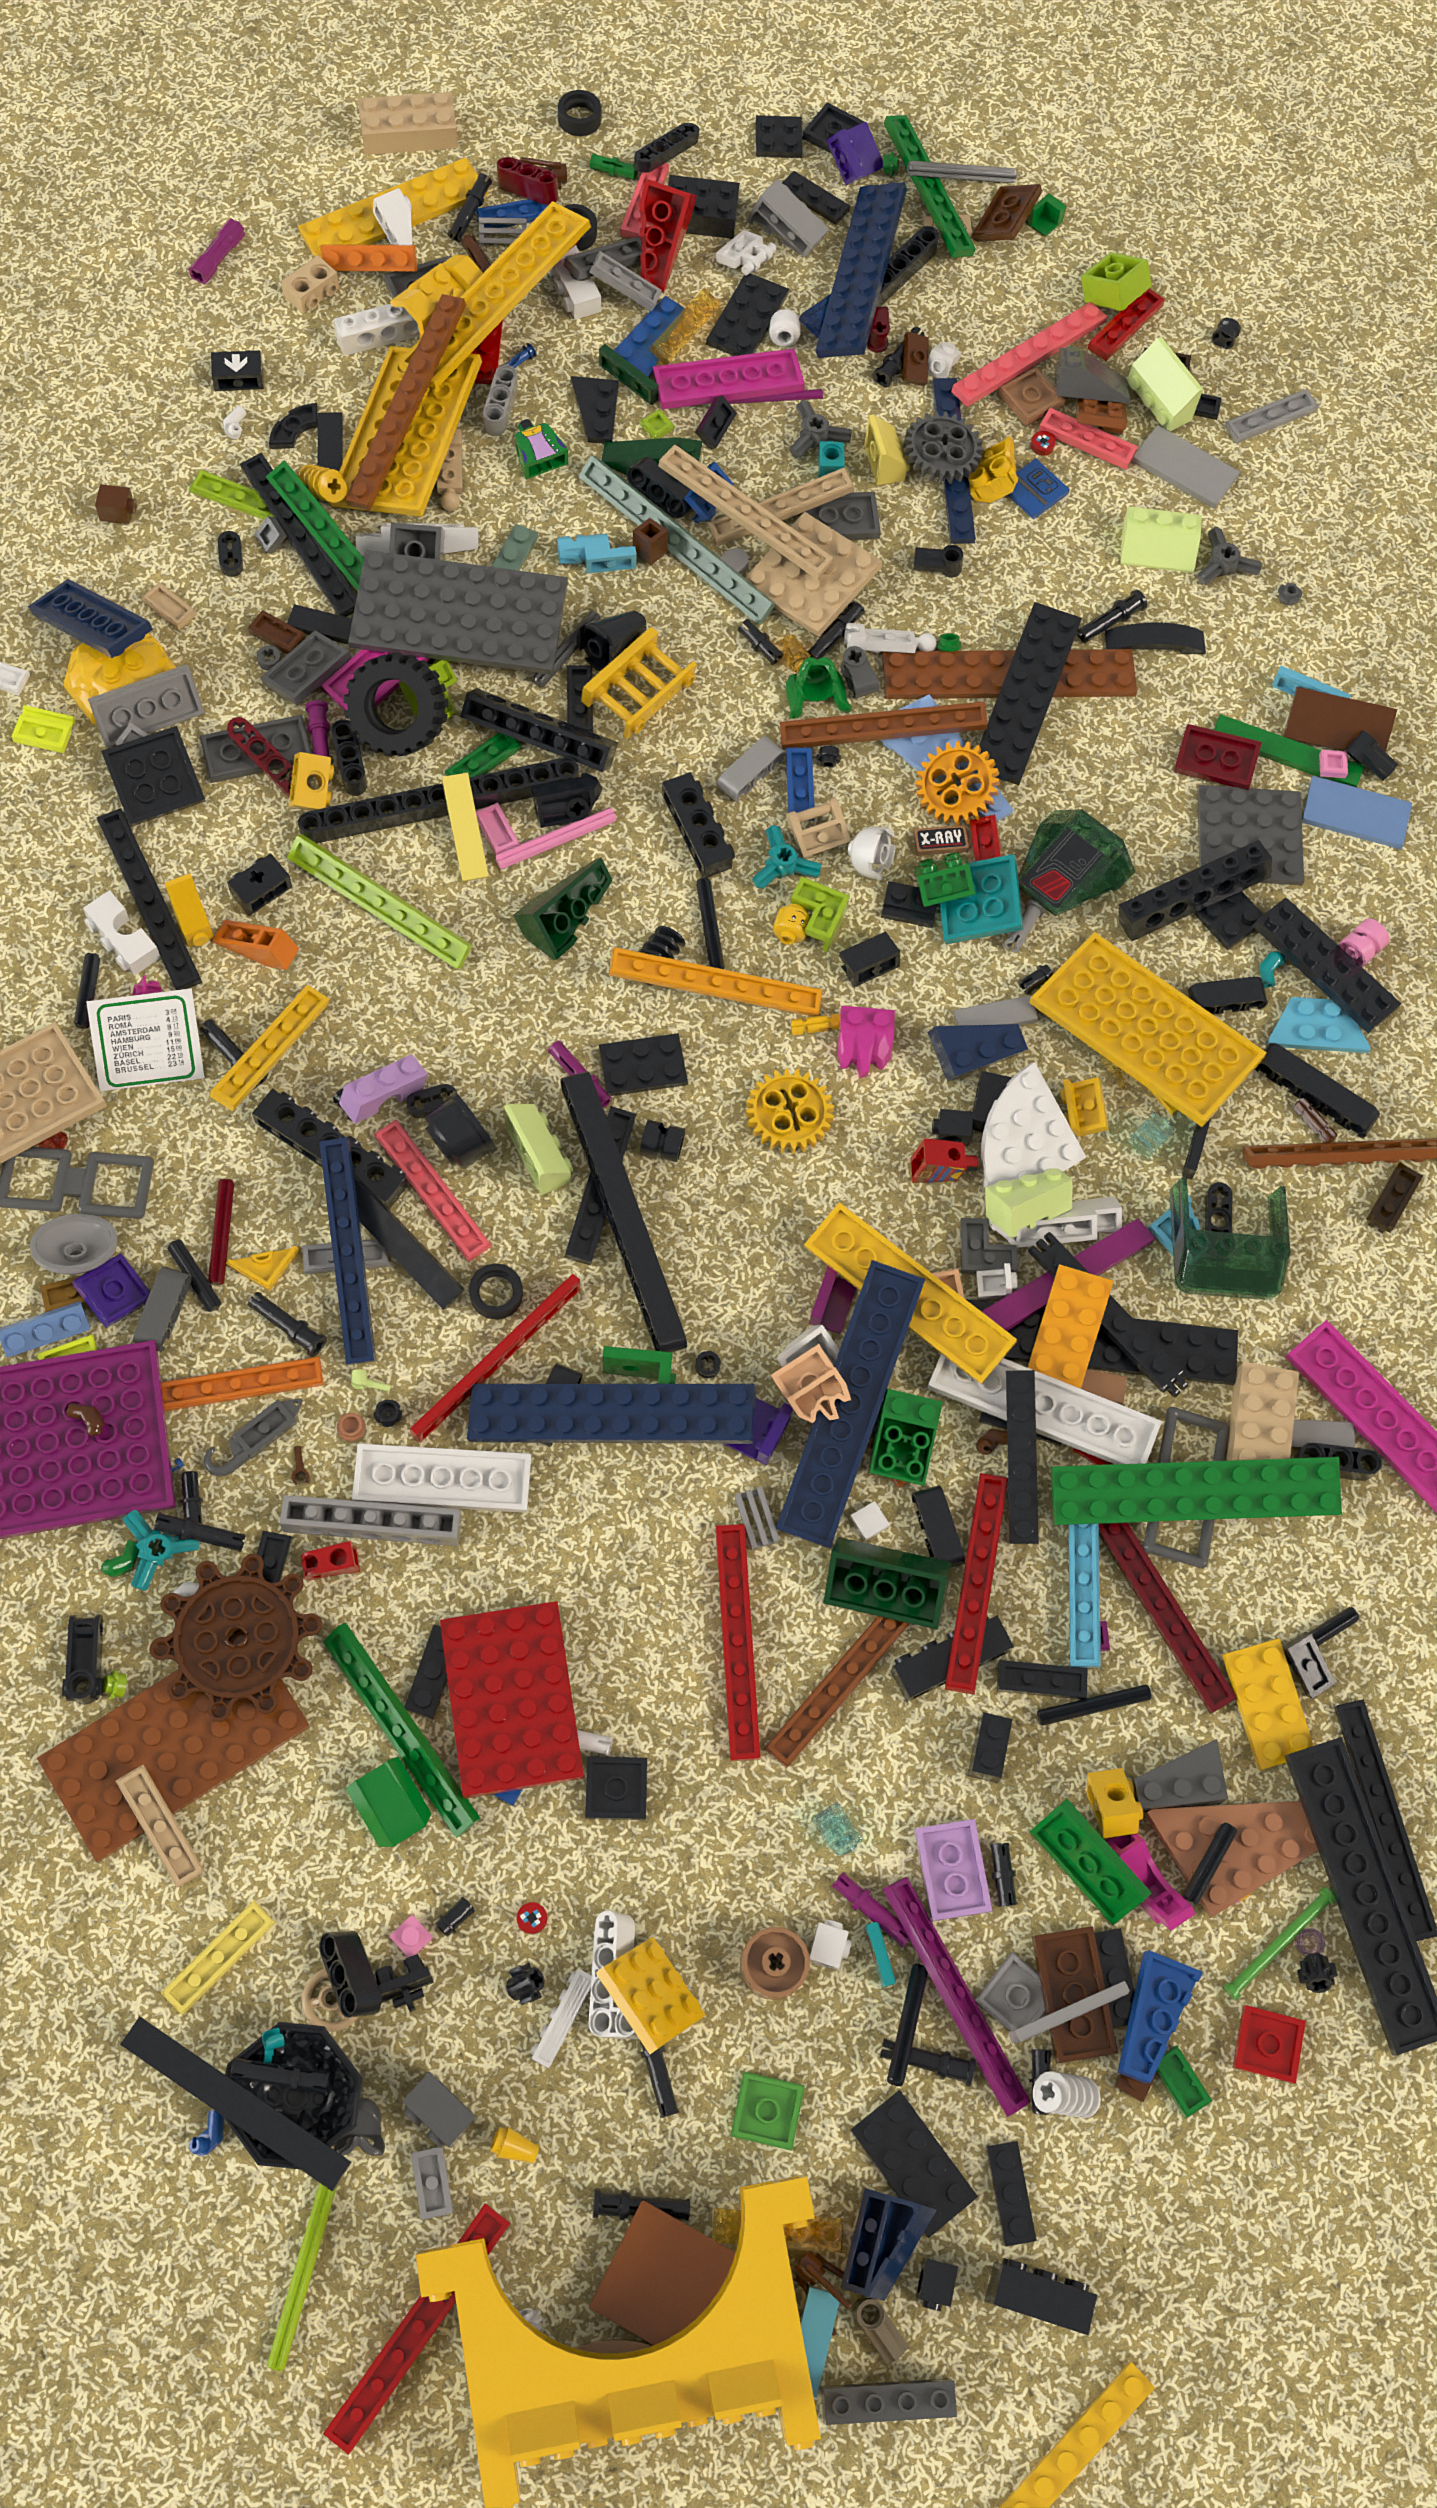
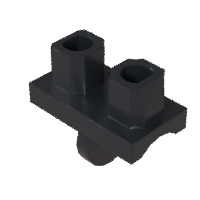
(392, 1987)

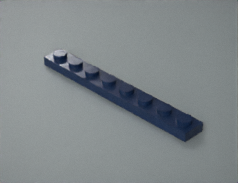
(958, 493)
(347, 1251)

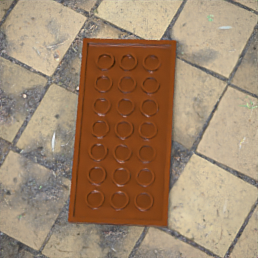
(175, 1743)

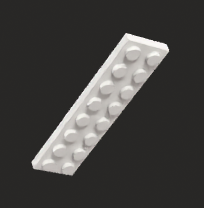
(1061, 1412)

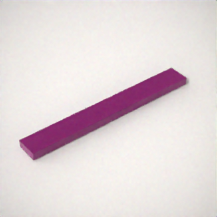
(1095, 1259)
(957, 1996)

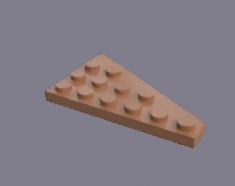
(1266, 1844)

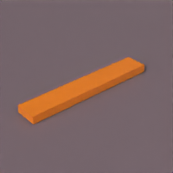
(242, 1383)

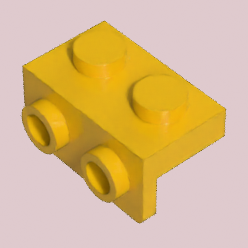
(1085, 1106)

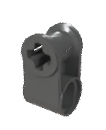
(858, 672)

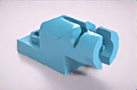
(595, 553)

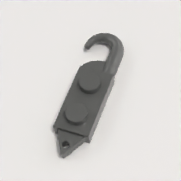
(256, 1435)

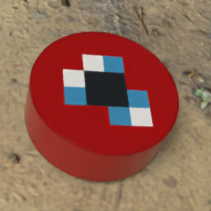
(1042, 443)
(532, 1918)

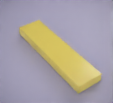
(465, 827)
(218, 1957)

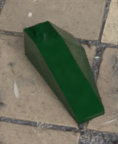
(624, 454)
(556, 913)

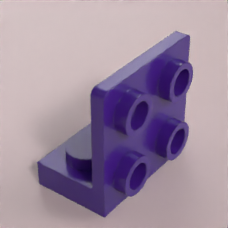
(855, 153)
(768, 1430)

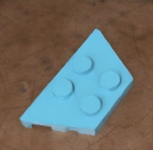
(1318, 1026)

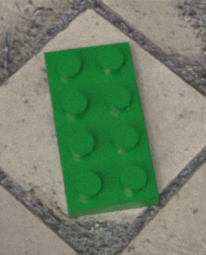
(1090, 1862)

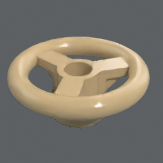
(321, 2001)

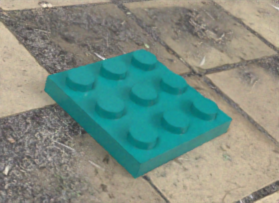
(992, 909)

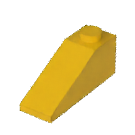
(189, 910)

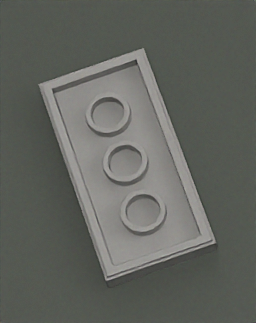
(1185, 466)
(147, 704)

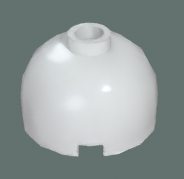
(871, 847)

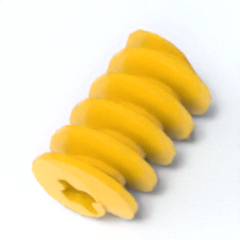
(323, 483)

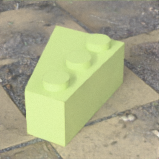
(1028, 1199)

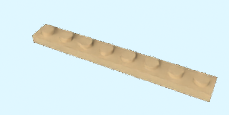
(746, 512)

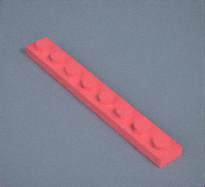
(1028, 354)

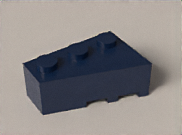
(975, 1047)

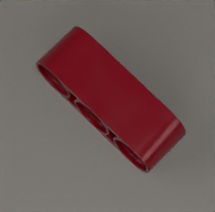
(527, 180)

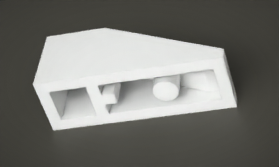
(394, 216)

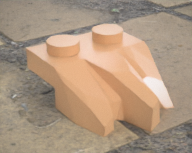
(811, 1385)

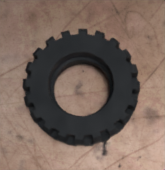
(363, 711)

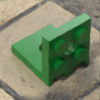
(638, 1363)

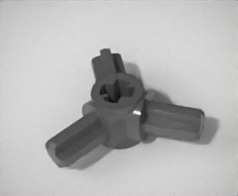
(815, 429)
(1225, 559)

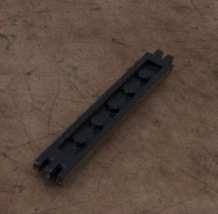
(1118, 1324)

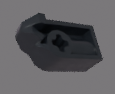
(556, 799)

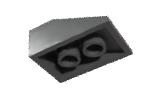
(1088, 378)

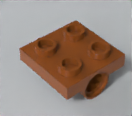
(1107, 414)

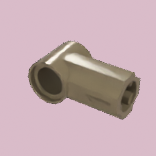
(880, 2331)

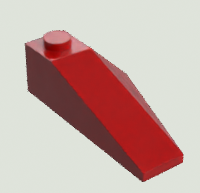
(663, 226)

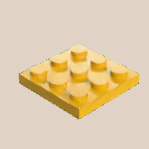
(651, 1994)

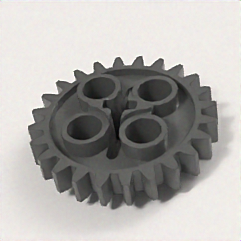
(943, 447)

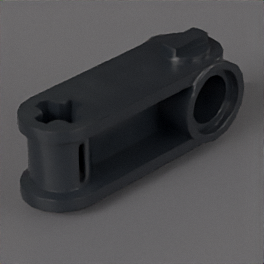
(84, 1659)

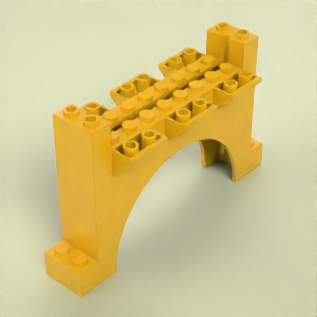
(549, 2398)

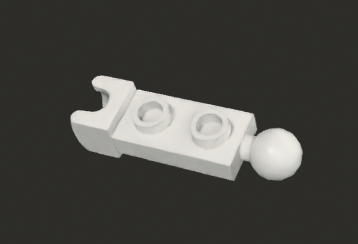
(887, 640)

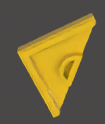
(264, 1267)

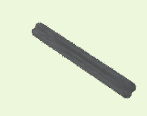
(961, 171)

